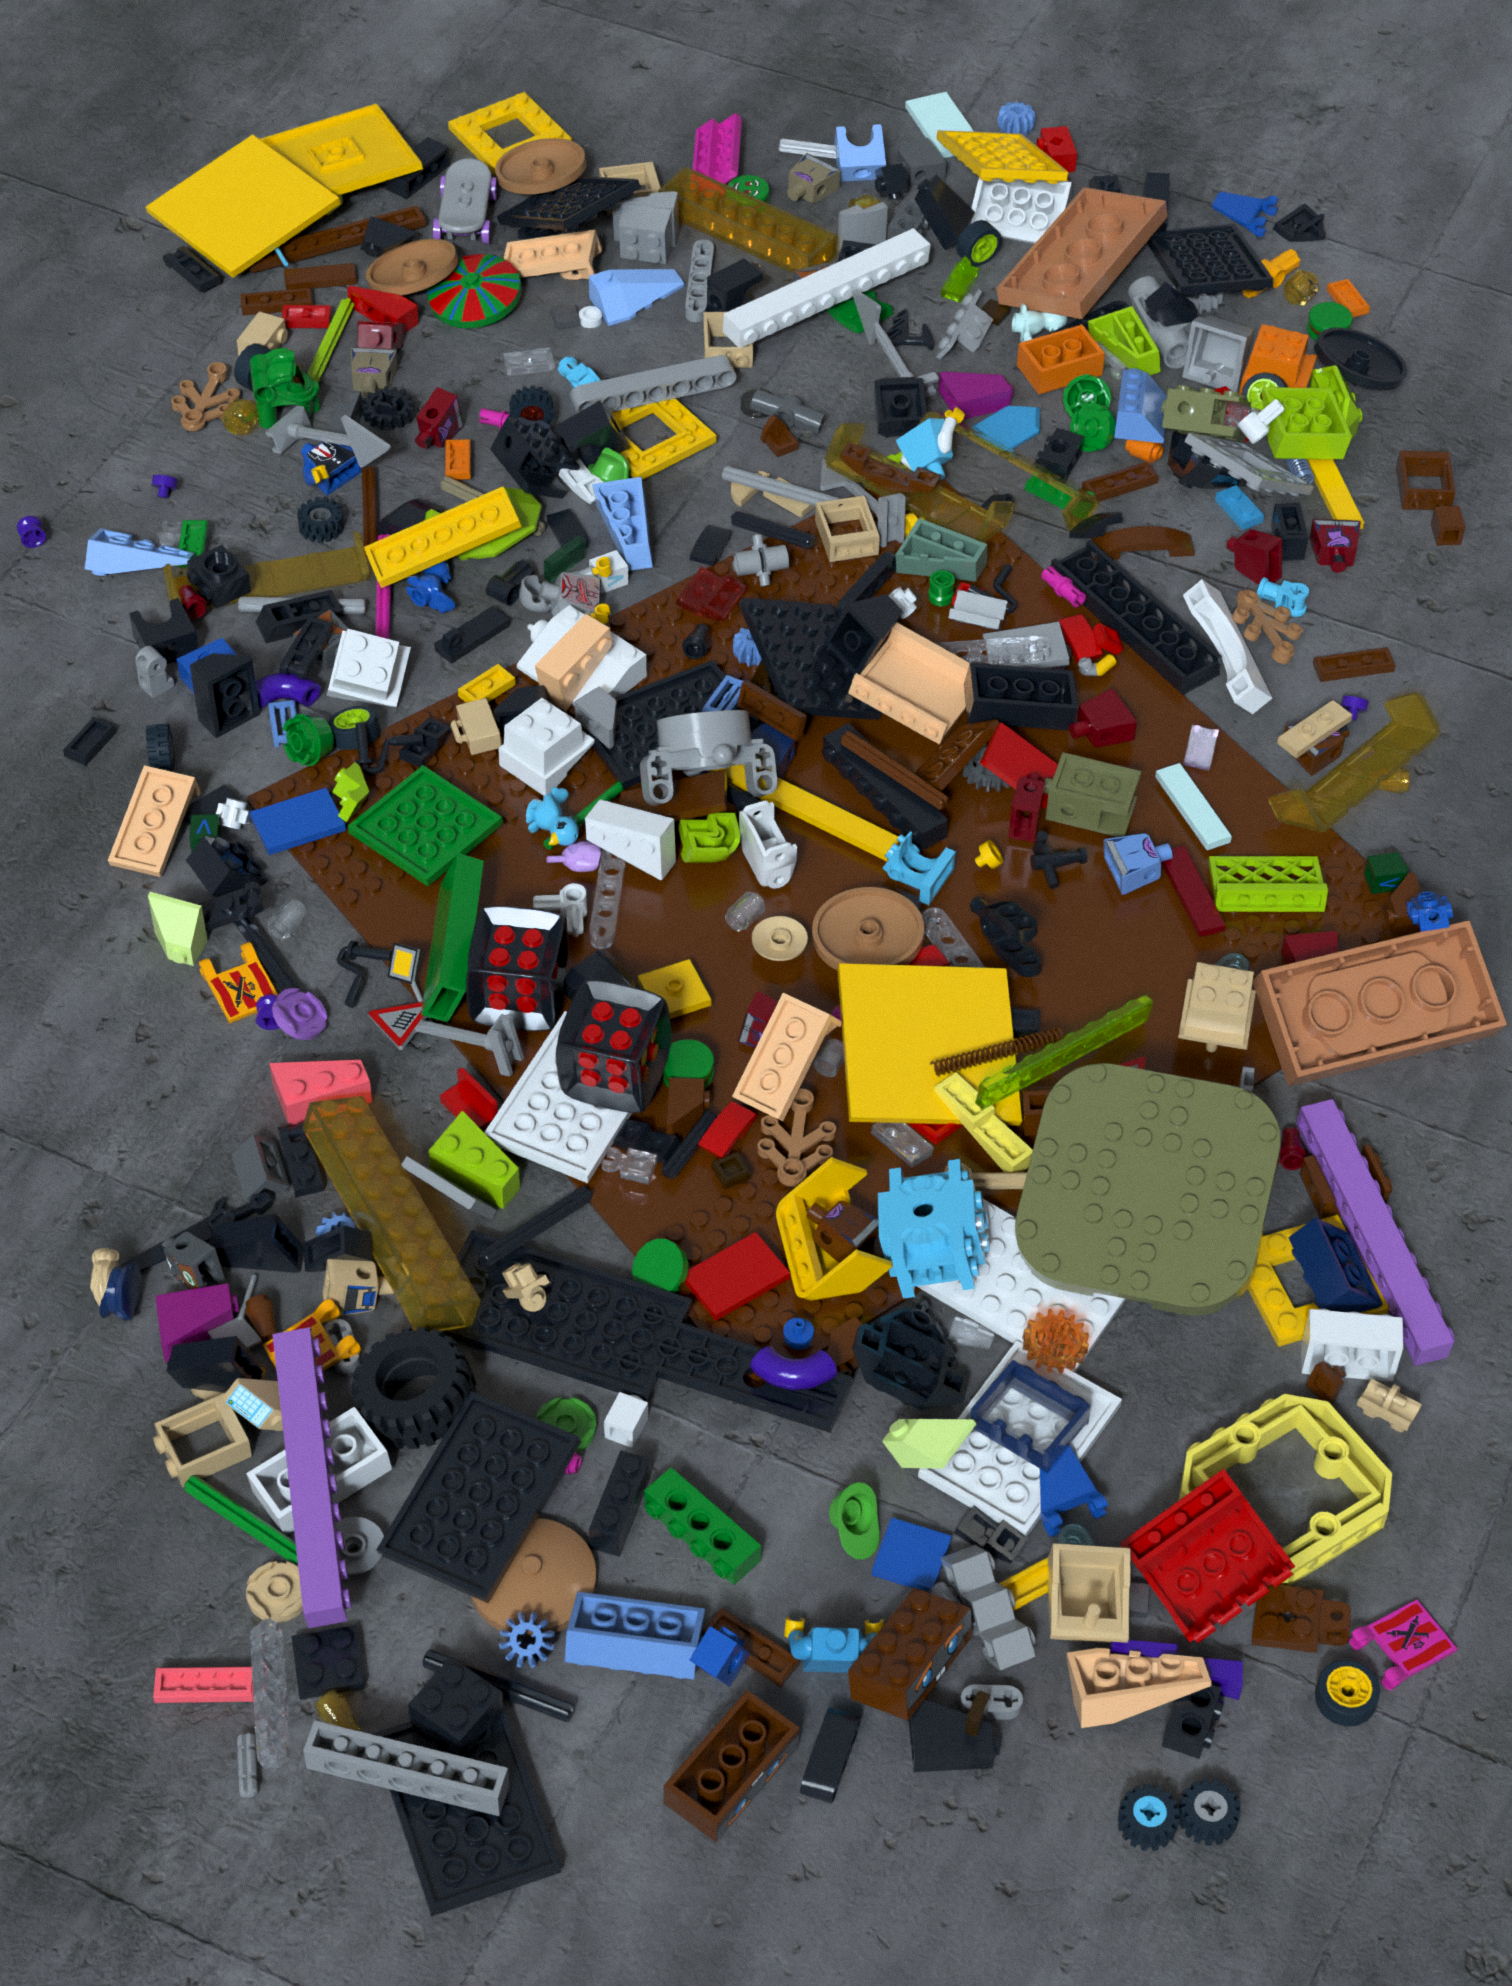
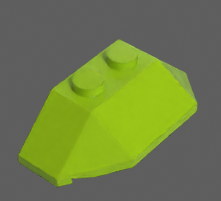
(1332, 378)
(528, 513)

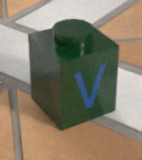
(202, 826)
(1384, 872)

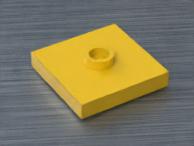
(678, 986)

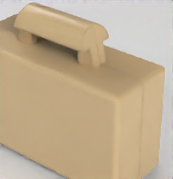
(477, 727)

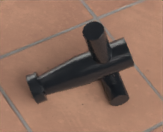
(1048, 860)

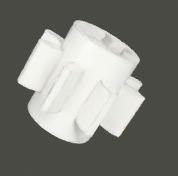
(904, 600)
(233, 813)

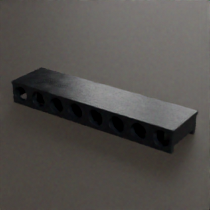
(1138, 621)

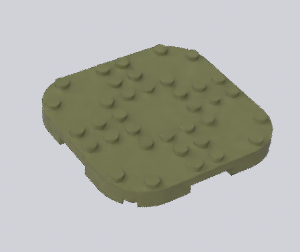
(1148, 1188)

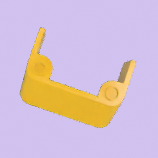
(811, 1268)

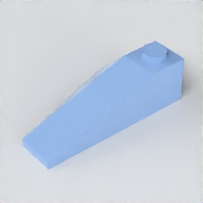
(626, 291)
(116, 553)

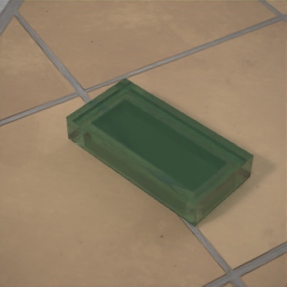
(564, 558)

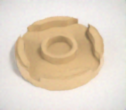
(275, 1591)

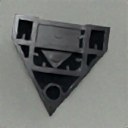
(1196, 469)
(910, 1359)

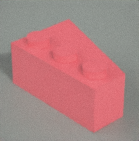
(317, 1081)

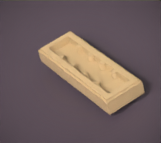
(1314, 729)

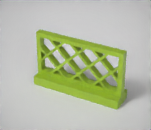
(1265, 894)

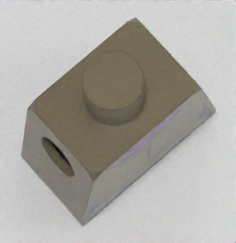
(812, 179)
(372, 368)

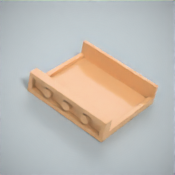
(914, 683)

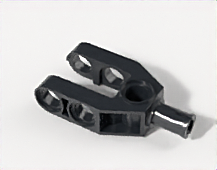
(1003, 928)

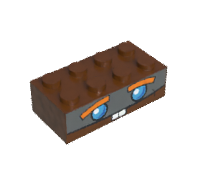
(910, 1653)
(731, 1765)

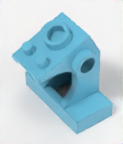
(907, 856)

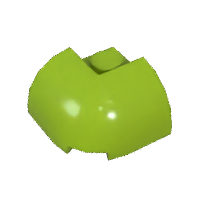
(709, 839)

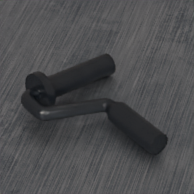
(998, 582)
(363, 751)
(353, 951)

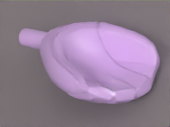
(579, 857)

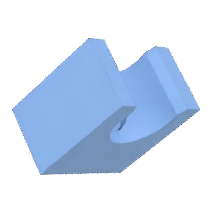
(859, 162)

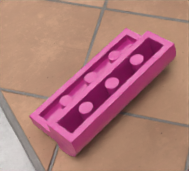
(718, 149)

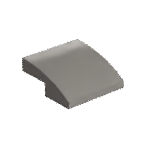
(863, 225)

